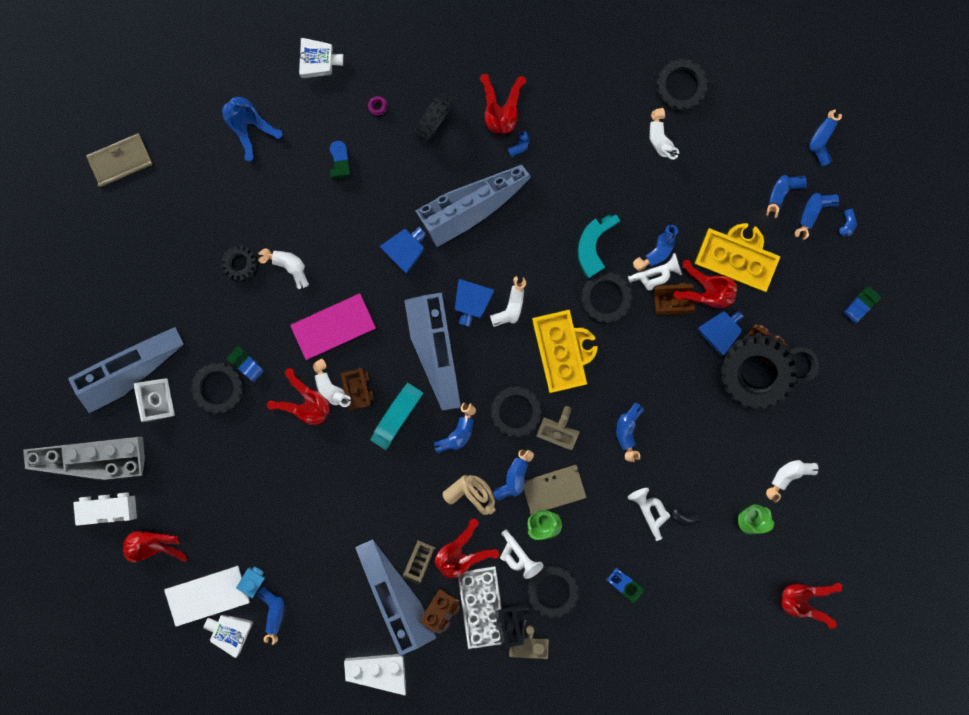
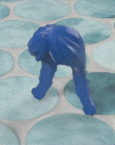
(240, 113)

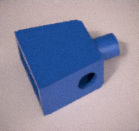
(405, 248)
(471, 301)
(722, 330)

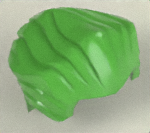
(755, 520)
(544, 525)

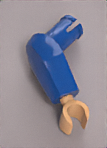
(812, 210)
(515, 476)

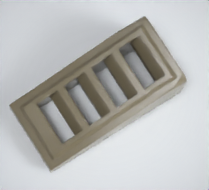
(417, 580)

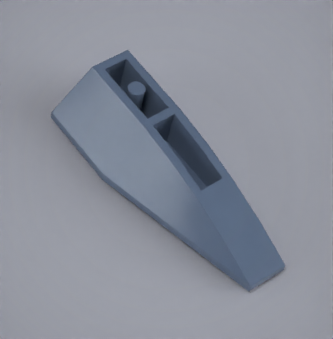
(470, 204)
(432, 343)
(118, 373)
(395, 599)

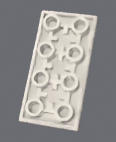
(206, 596)
(479, 601)

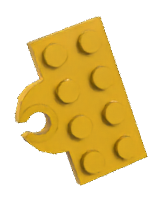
(738, 257)
(562, 350)

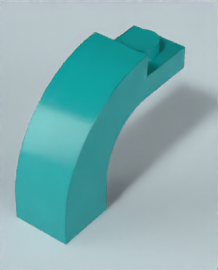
(587, 252)
(396, 416)

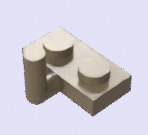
(558, 432)
(531, 647)

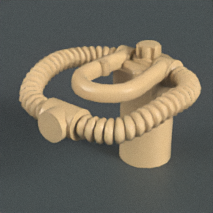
(466, 484)

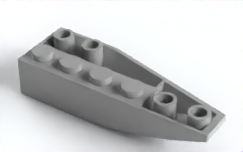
(92, 460)

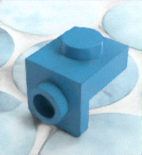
(251, 581)

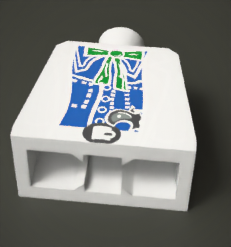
(317, 58)
(229, 633)

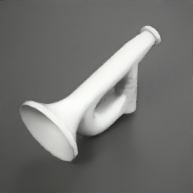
(671, 266)
(640, 498)
(531, 567)

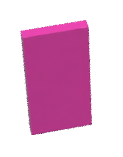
(333, 326)

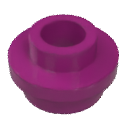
(375, 100)

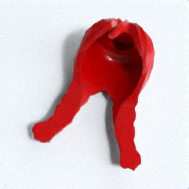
(505, 118)
(719, 289)
(315, 406)
(143, 544)
(452, 562)
(795, 601)

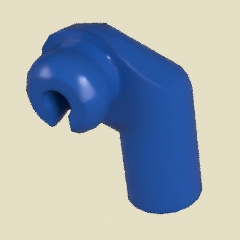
(521, 145)
(850, 225)

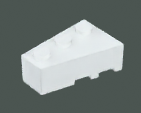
(105, 509)
(379, 672)

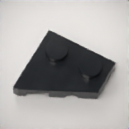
(512, 625)

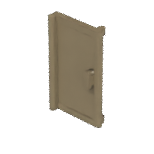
(115, 163)
(547, 492)

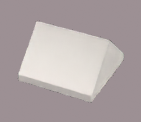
(154, 400)

